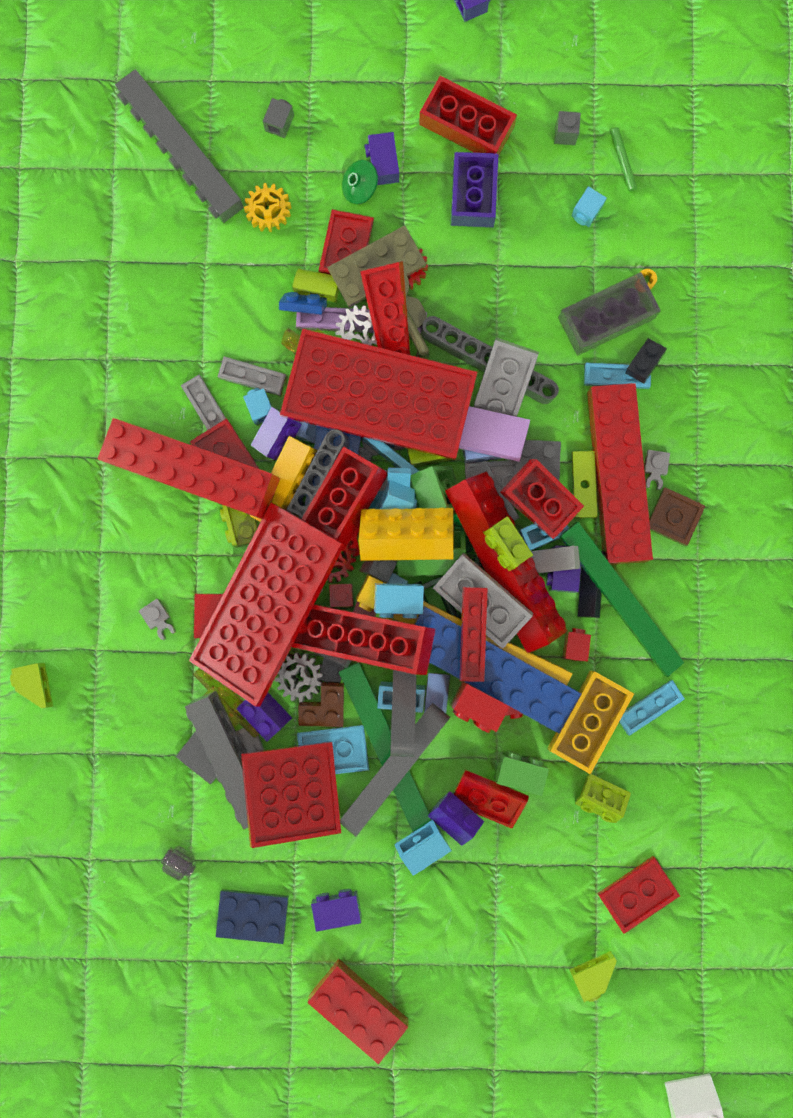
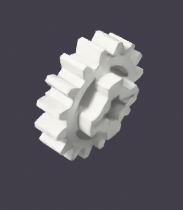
(351, 316)

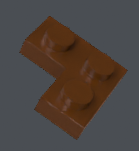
(328, 711)

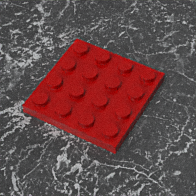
(291, 794)

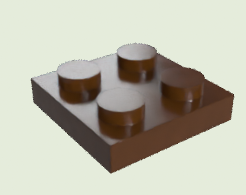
(675, 516)

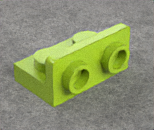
(240, 526)
(507, 544)
(603, 799)

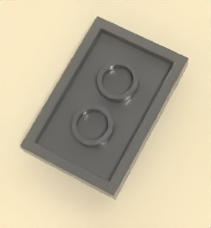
(545, 452)

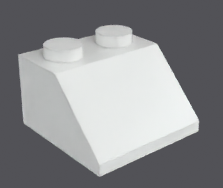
(693, 1098)

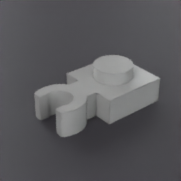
(656, 465)
(156, 616)

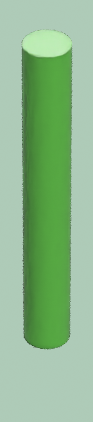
(623, 158)

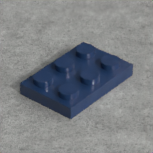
(252, 916)

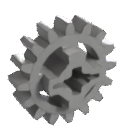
(296, 686)

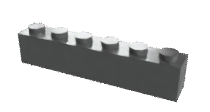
(221, 748)

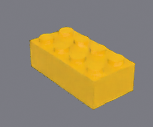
(406, 534)
(591, 722)

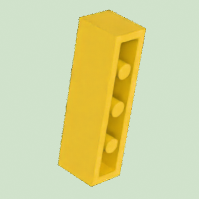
(291, 469)

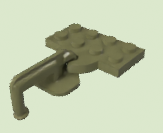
(387, 250)

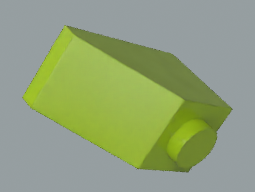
(33, 684)
(594, 976)

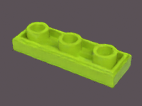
(584, 471)

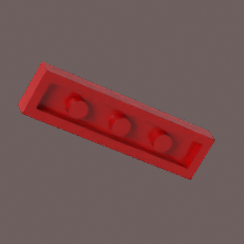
(473, 634)

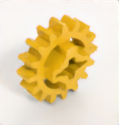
(276, 207)

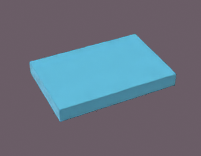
(348, 746)

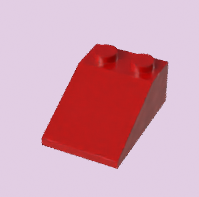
(542, 498)

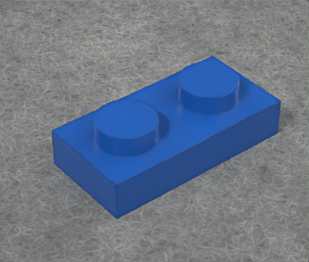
(301, 303)

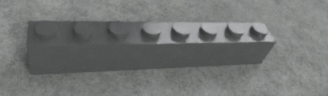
(179, 146)

